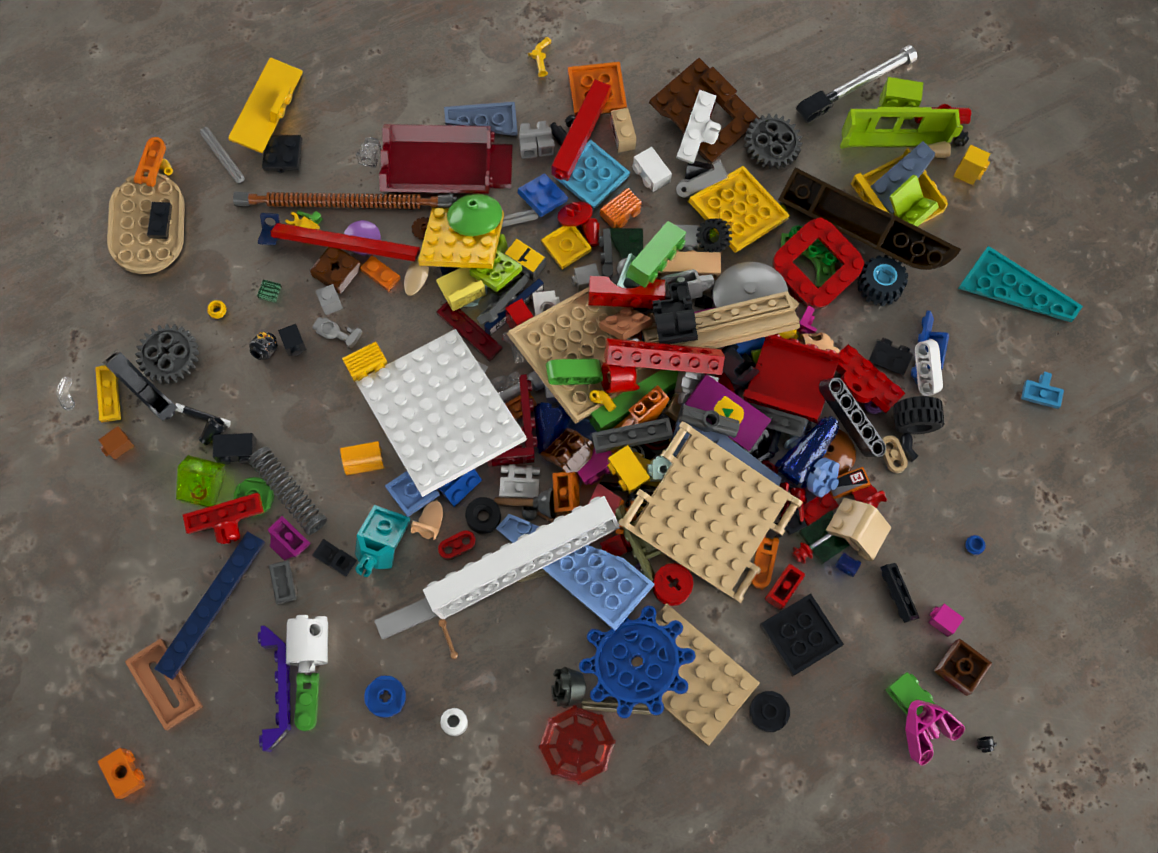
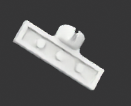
(699, 128)

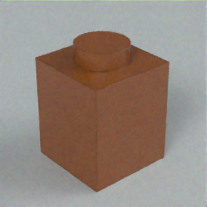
(115, 443)

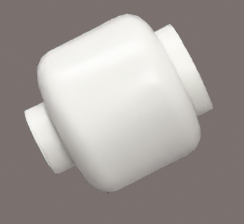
(454, 722)

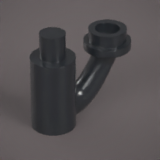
(558, 131)

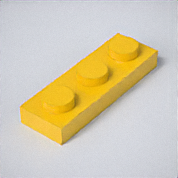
(107, 395)

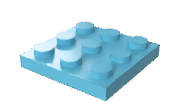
(595, 175)

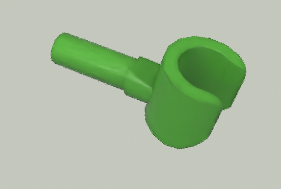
(315, 217)

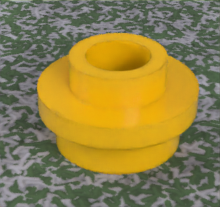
(214, 305)

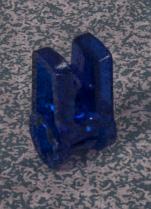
(847, 565)

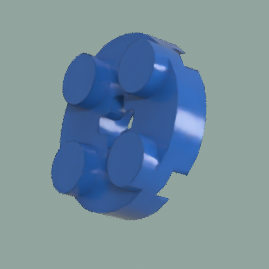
(393, 705)

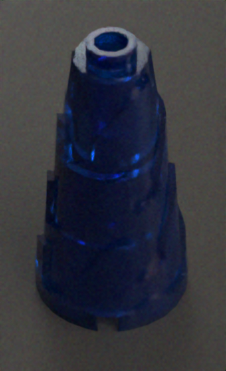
(811, 448)

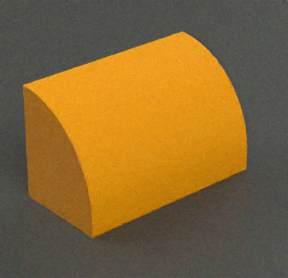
(362, 458)

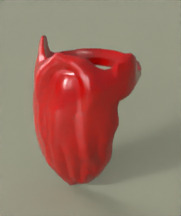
(870, 496)

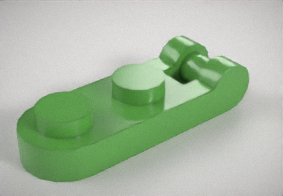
(306, 701)

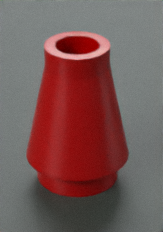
(591, 231)

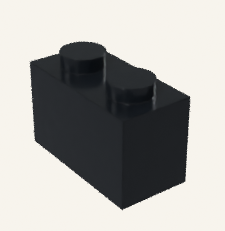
(234, 447)

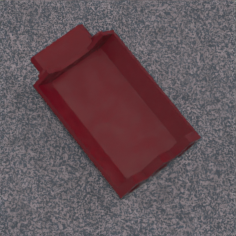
(443, 159)

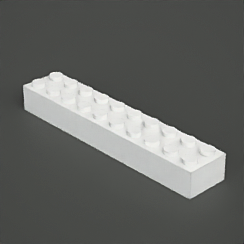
(521, 558)

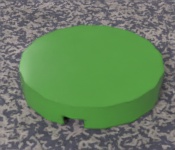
(255, 485)

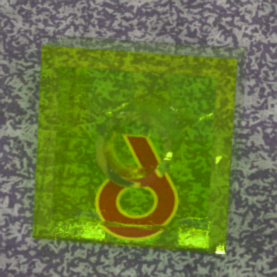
(199, 481)

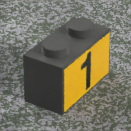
(529, 258)

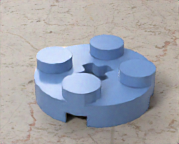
(824, 477)

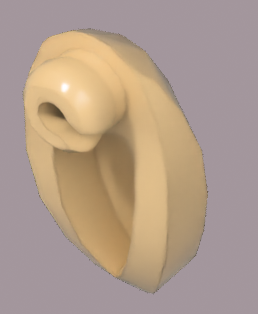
(415, 278)

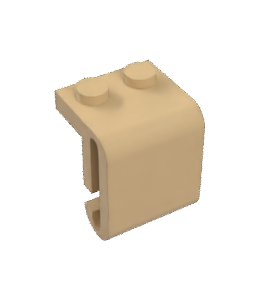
(860, 526)

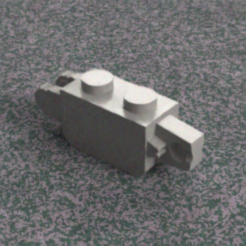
(696, 283)

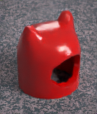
(622, 378)

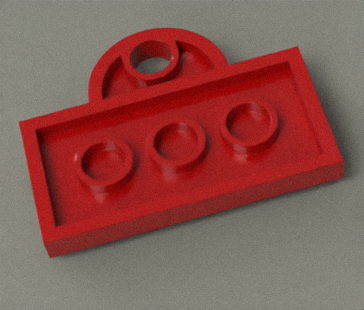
(867, 380)

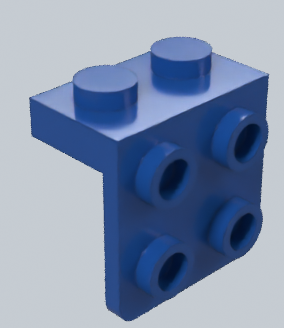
(460, 487)

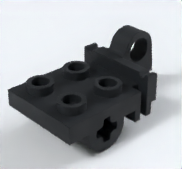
(675, 316)

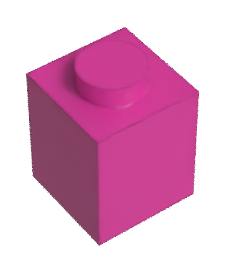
(945, 619)

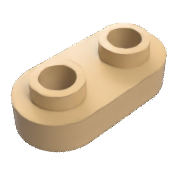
(895, 454)

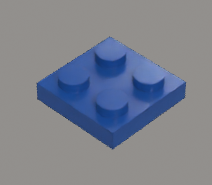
(542, 195)

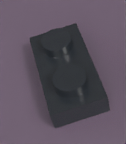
(159, 220)

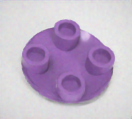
(363, 229)

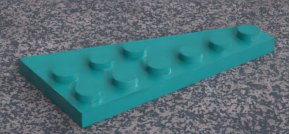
(1010, 283)

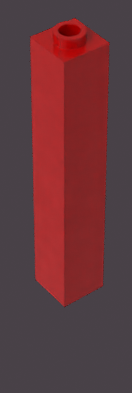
(580, 130)

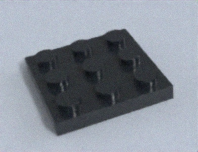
(801, 634)

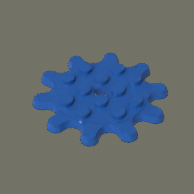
(645, 682)

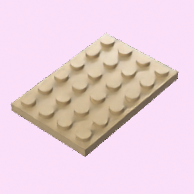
(714, 682)

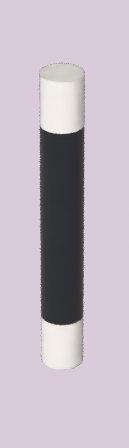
(198, 414)

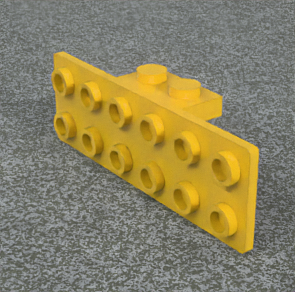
(265, 105)

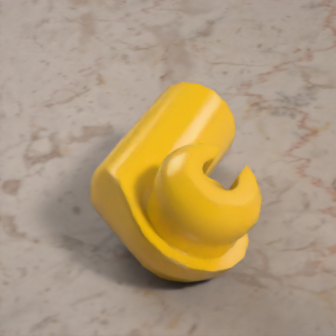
(166, 167)
(602, 398)

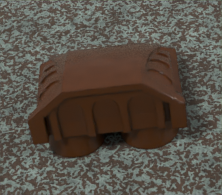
(569, 451)

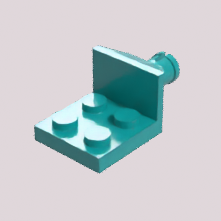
(379, 539)

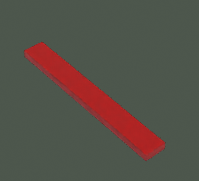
(345, 242)

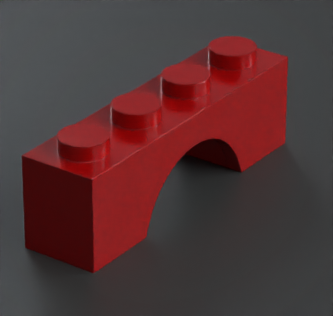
(605, 293)

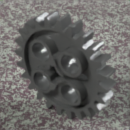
(764, 152)
(179, 363)

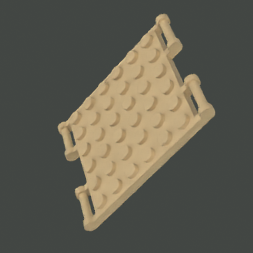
(710, 512)

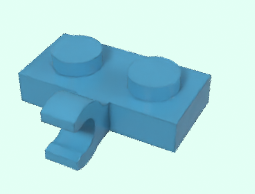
(1042, 393)

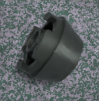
(568, 687)

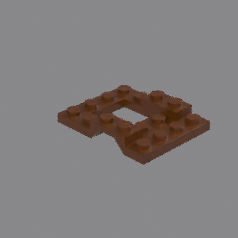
(679, 96)

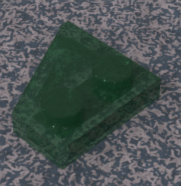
(627, 240)

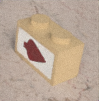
(623, 130)

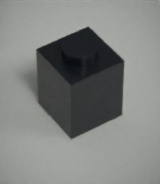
(292, 340)

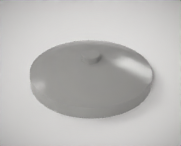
(747, 282)

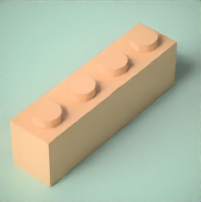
(703, 262)

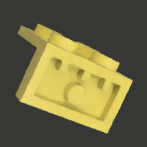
(460, 288)

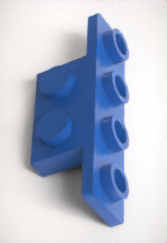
(940, 337)

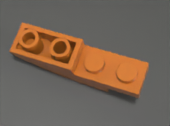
(646, 409)

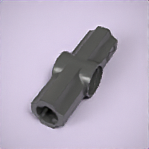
(720, 424)

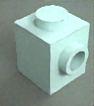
(658, 468)

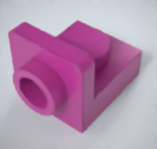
(806, 321)

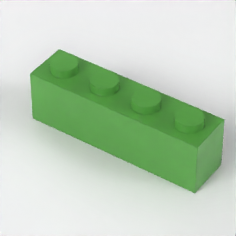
(656, 254)

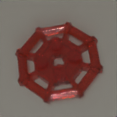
(588, 748)

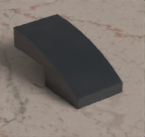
(334, 557)

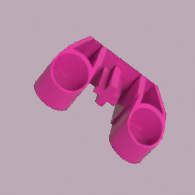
(916, 725)

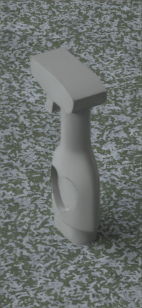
(331, 330)

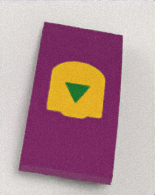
(716, 397)

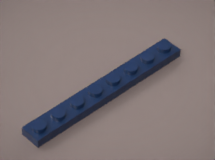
(209, 606)

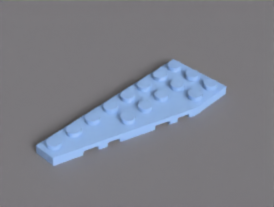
(592, 575)

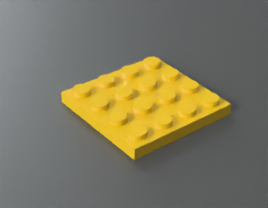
(743, 205)
(450, 249)

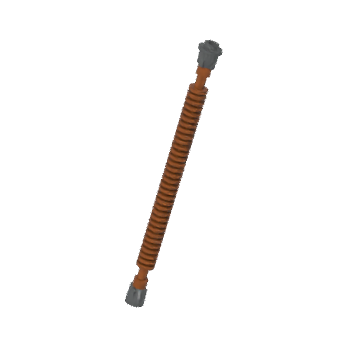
(337, 200)

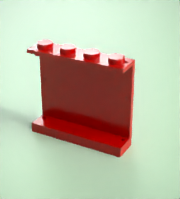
(791, 377)

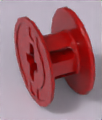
(674, 573)

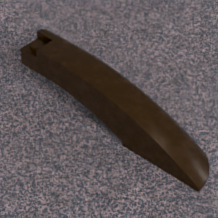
(867, 223)

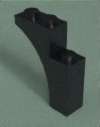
(140, 385)

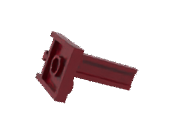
(517, 454)

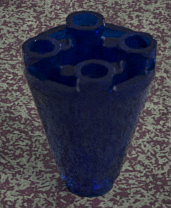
(549, 424)

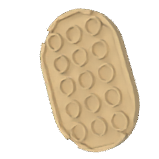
(130, 220)

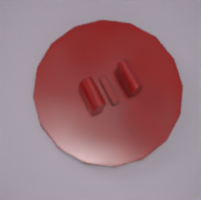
(574, 214)

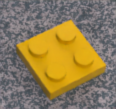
(566, 245)

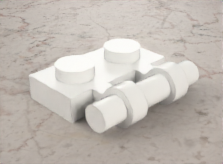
(519, 487)

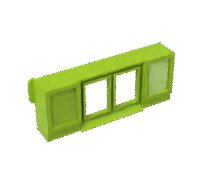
(934, 127)

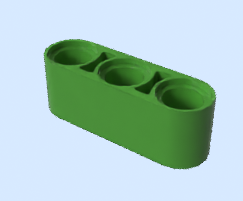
(574, 371)

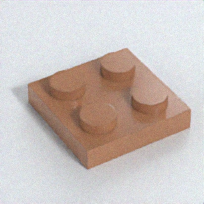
(625, 323)

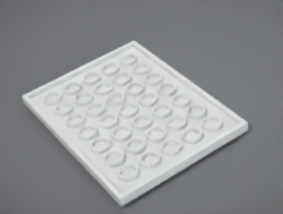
(440, 412)

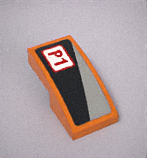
(850, 482)

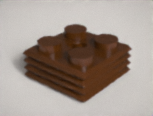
(340, 278)
(975, 665)

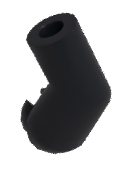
(907, 442)

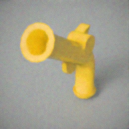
(539, 56)

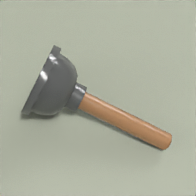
(543, 502)

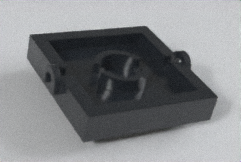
(282, 153)

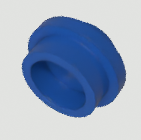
(975, 545)

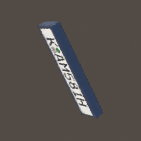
(526, 295)

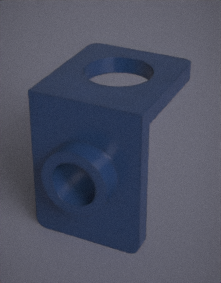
(265, 235)

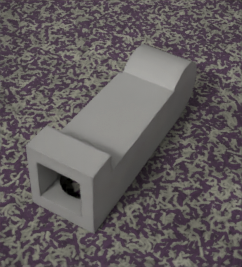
(688, 187)

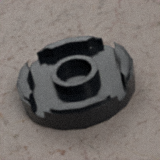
(769, 711)

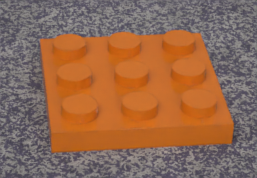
(583, 76)

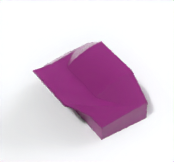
(286, 539)

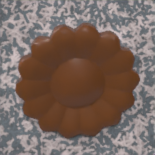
(419, 227)

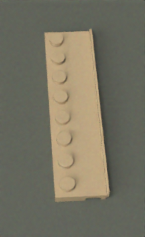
(739, 322)

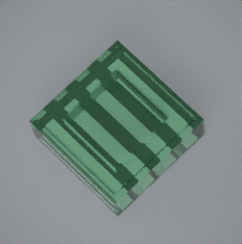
(269, 291)

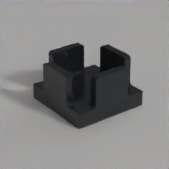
(738, 368)

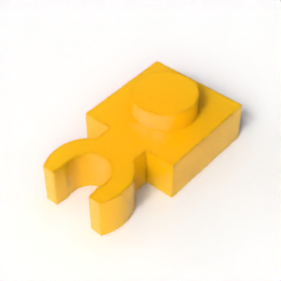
(304, 222)

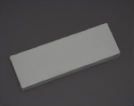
(404, 618)

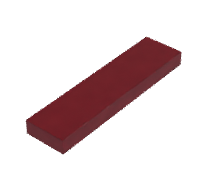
(470, 331)

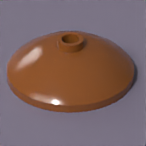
(843, 452)

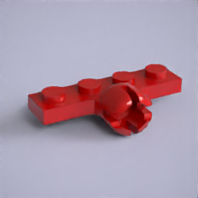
(224, 517)

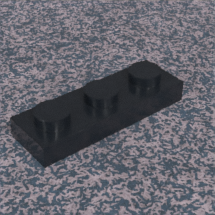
(899, 592)

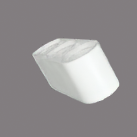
(925, 376)

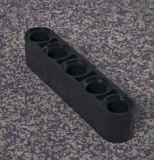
(844, 414)

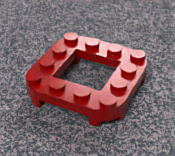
(838, 246)

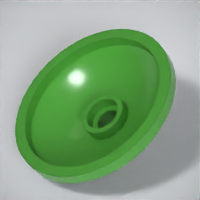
(474, 215)

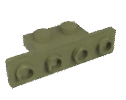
(640, 549)

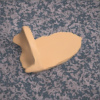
(429, 521)

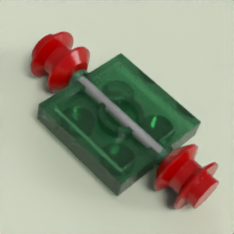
(819, 541)

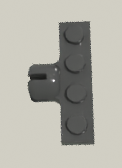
(496, 303)

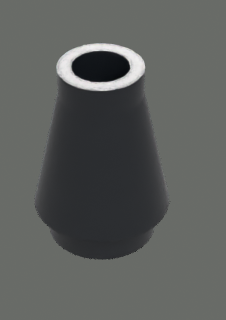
(213, 427)

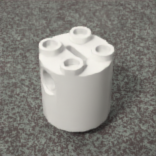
(307, 642)

